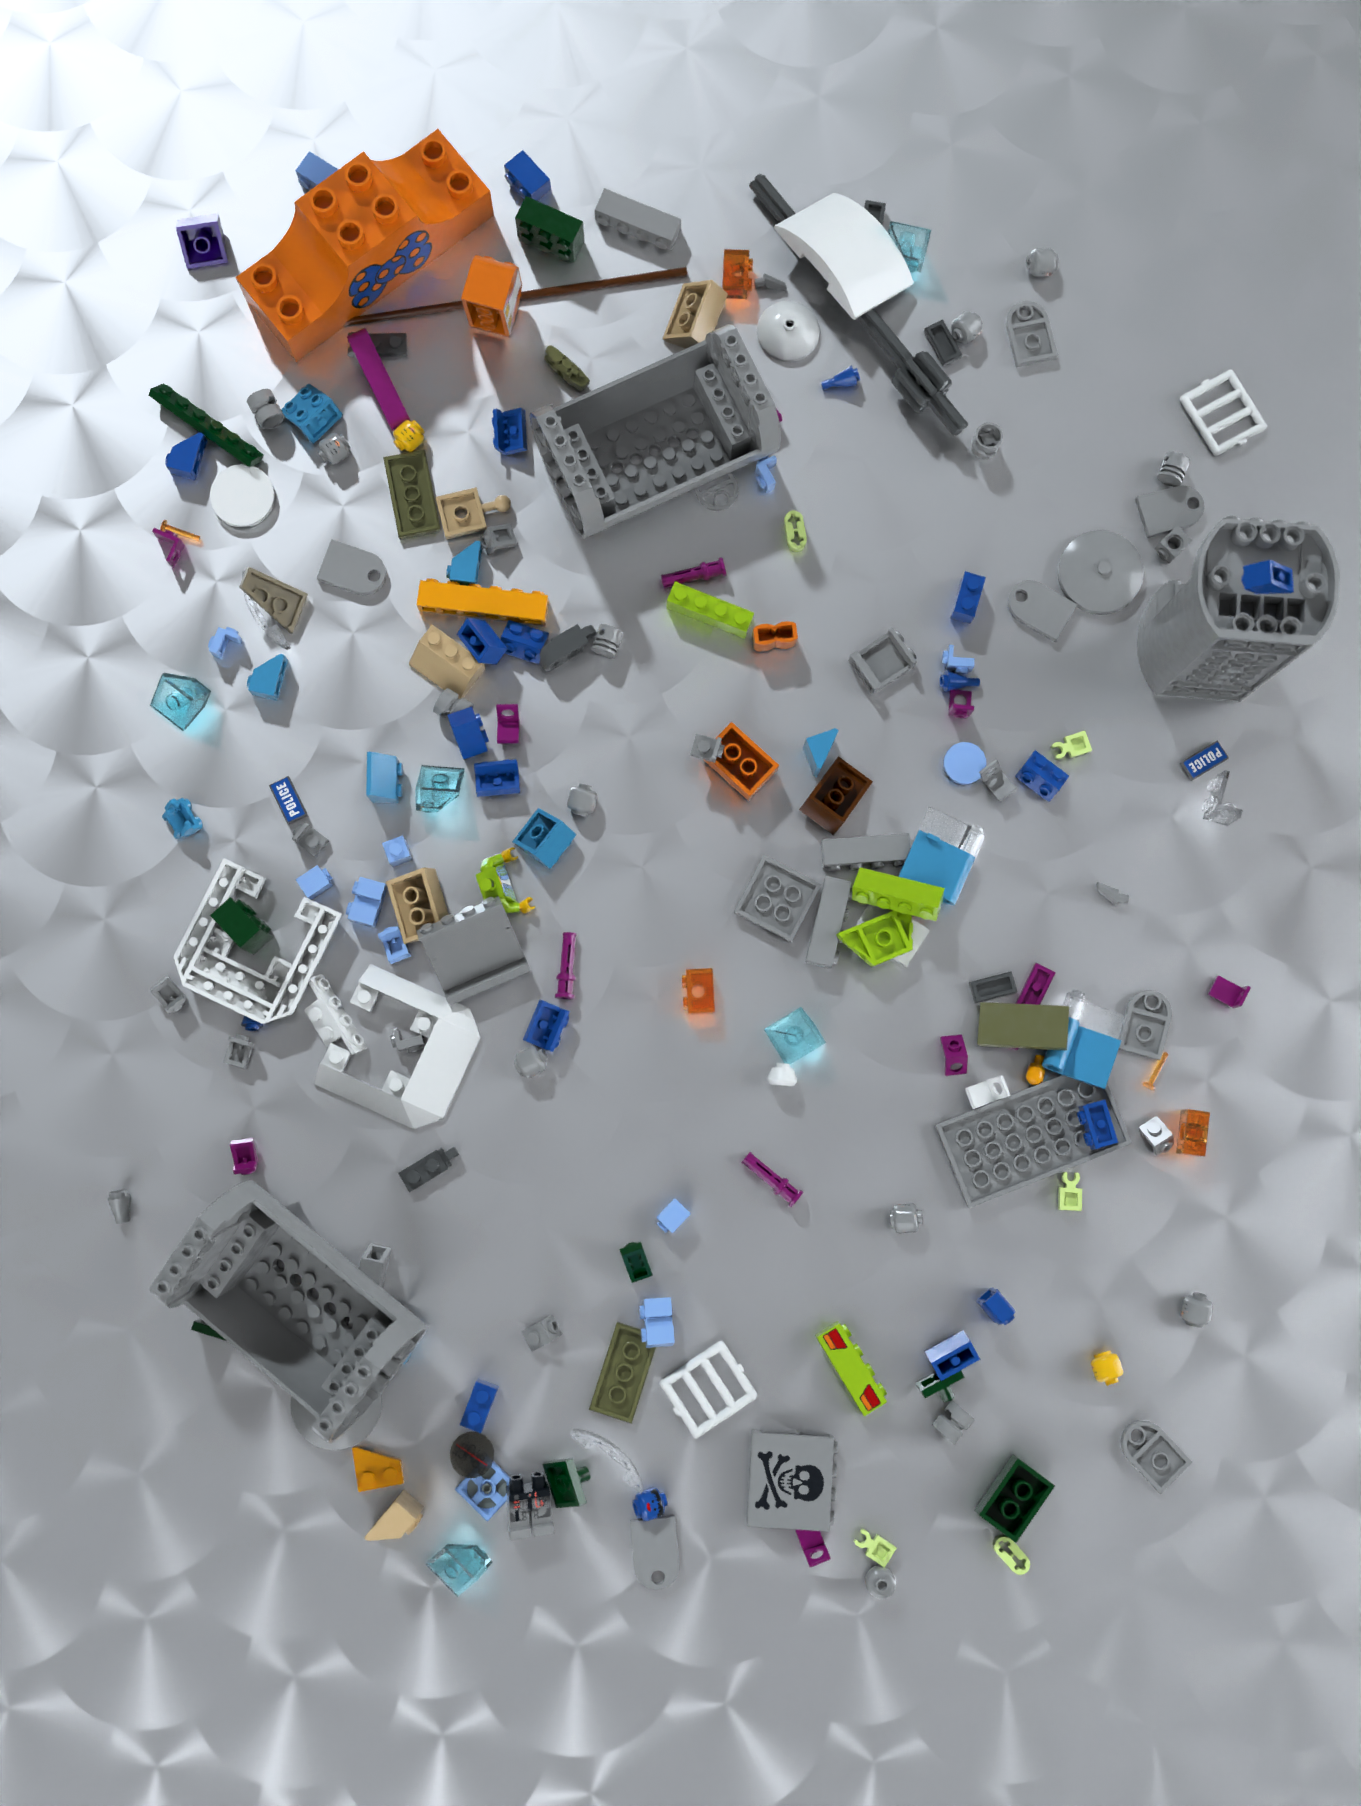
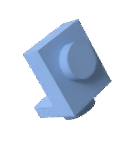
(764, 476)
(219, 642)
(957, 664)
(394, 945)

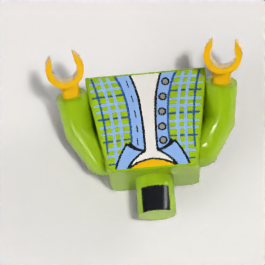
(495, 882)

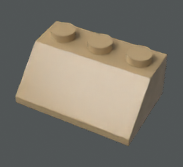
(695, 313)
(446, 662)
(416, 901)
(398, 1519)

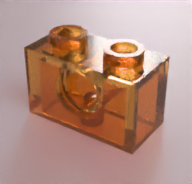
(739, 262)
(700, 978)
(1193, 1132)

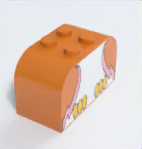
(492, 295)

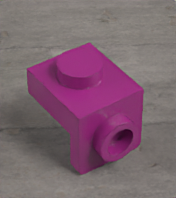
(244, 1156)

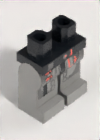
(526, 1498)

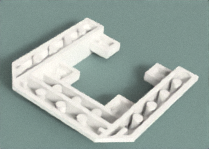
(205, 948)
(439, 1069)

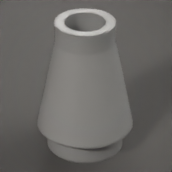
(120, 1204)

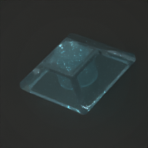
(911, 242)
(180, 699)
(437, 787)
(794, 1036)
(459, 1566)

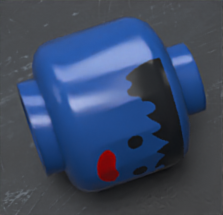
(649, 1504)

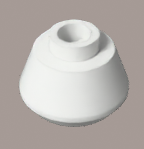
(782, 1075)

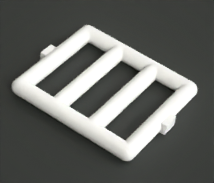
(1239, 392)
(684, 1372)

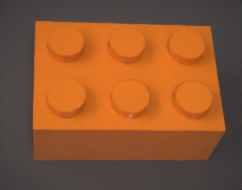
(743, 762)

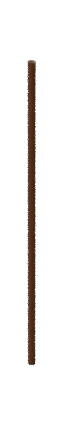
(525, 295)

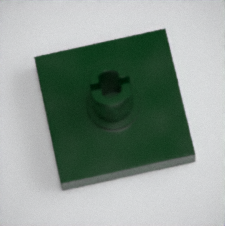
(566, 1482)

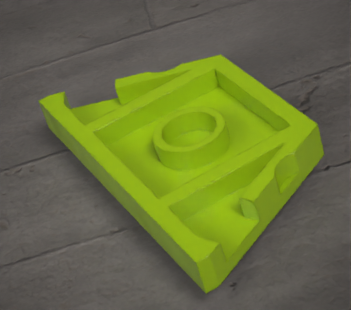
(880, 937)

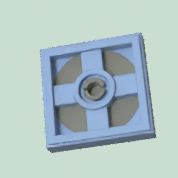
(486, 1492)

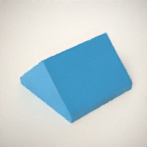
(817, 748)

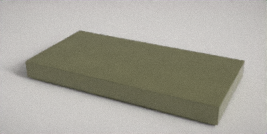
(412, 494)
(1023, 1026)
(622, 1374)

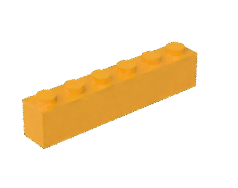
(482, 602)

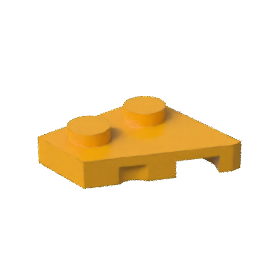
(376, 1470)

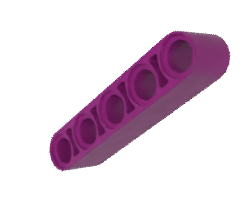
(378, 378)

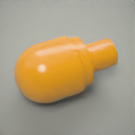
(1036, 1071)

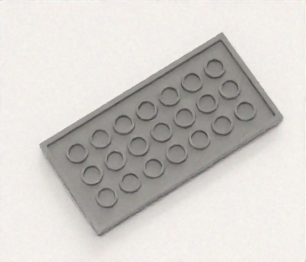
(1024, 1138)

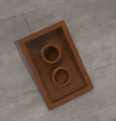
(836, 795)

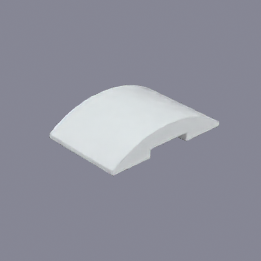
(848, 251)

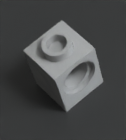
(1178, 538)

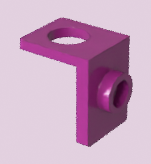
(170, 537)
(959, 710)
(507, 725)
(1228, 992)
(954, 1052)
(811, 1543)

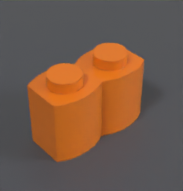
(779, 636)

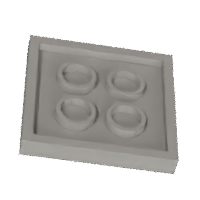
(777, 898)

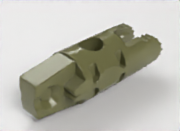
(566, 368)

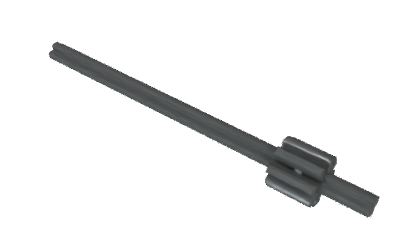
(918, 377)

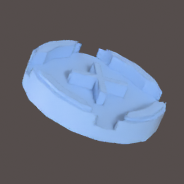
(964, 763)

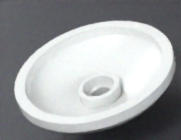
(786, 342)

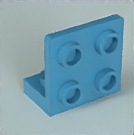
(312, 412)

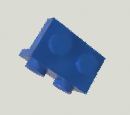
(509, 431)
(524, 641)
(1042, 776)
(497, 778)
(546, 1026)
(1097, 1124)

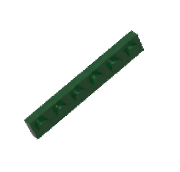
(205, 424)

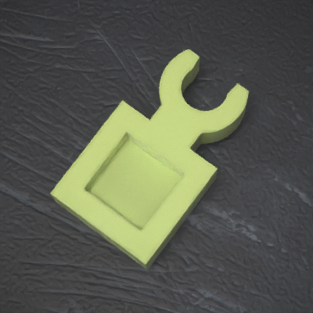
(1074, 745)
(1070, 1197)
(877, 1548)

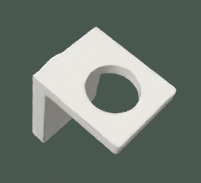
(985, 1092)

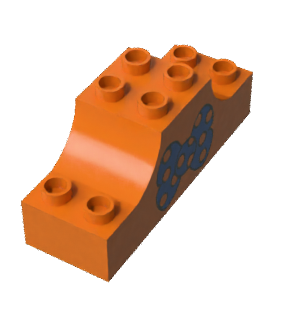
(363, 239)

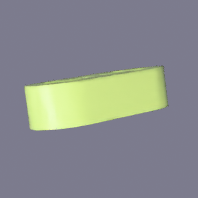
(800, 531)
(1007, 1557)

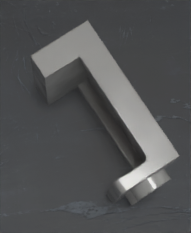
(883, 661)

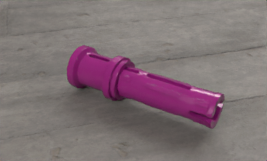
(704, 572)
(566, 980)
(780, 1186)

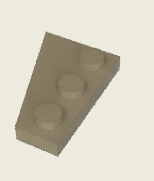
(275, 597)

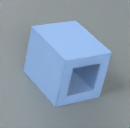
(397, 851)
(315, 882)
(672, 1216)

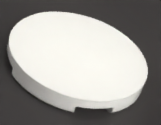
(242, 496)

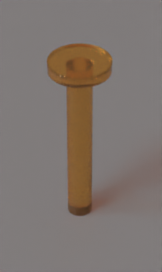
(164, 525)
(1149, 1084)

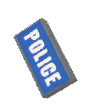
(1204, 760)
(288, 800)

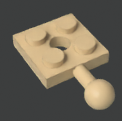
(470, 501)

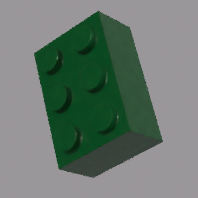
(549, 229)
(242, 925)
(1014, 1498)

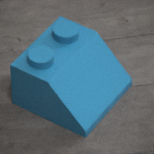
(383, 778)
(544, 838)

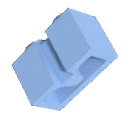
(367, 902)
(658, 1323)

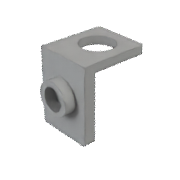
(997, 781)

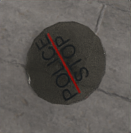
(472, 1454)

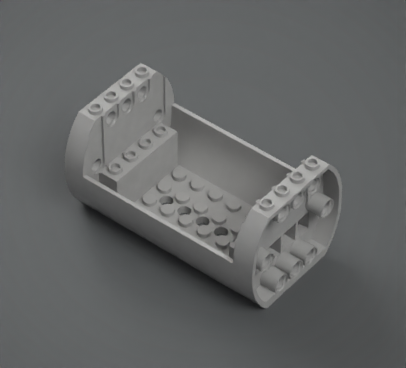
(697, 389)
(1225, 640)
(232, 1282)

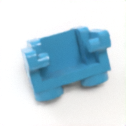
(181, 818)

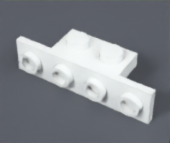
(331, 1018)

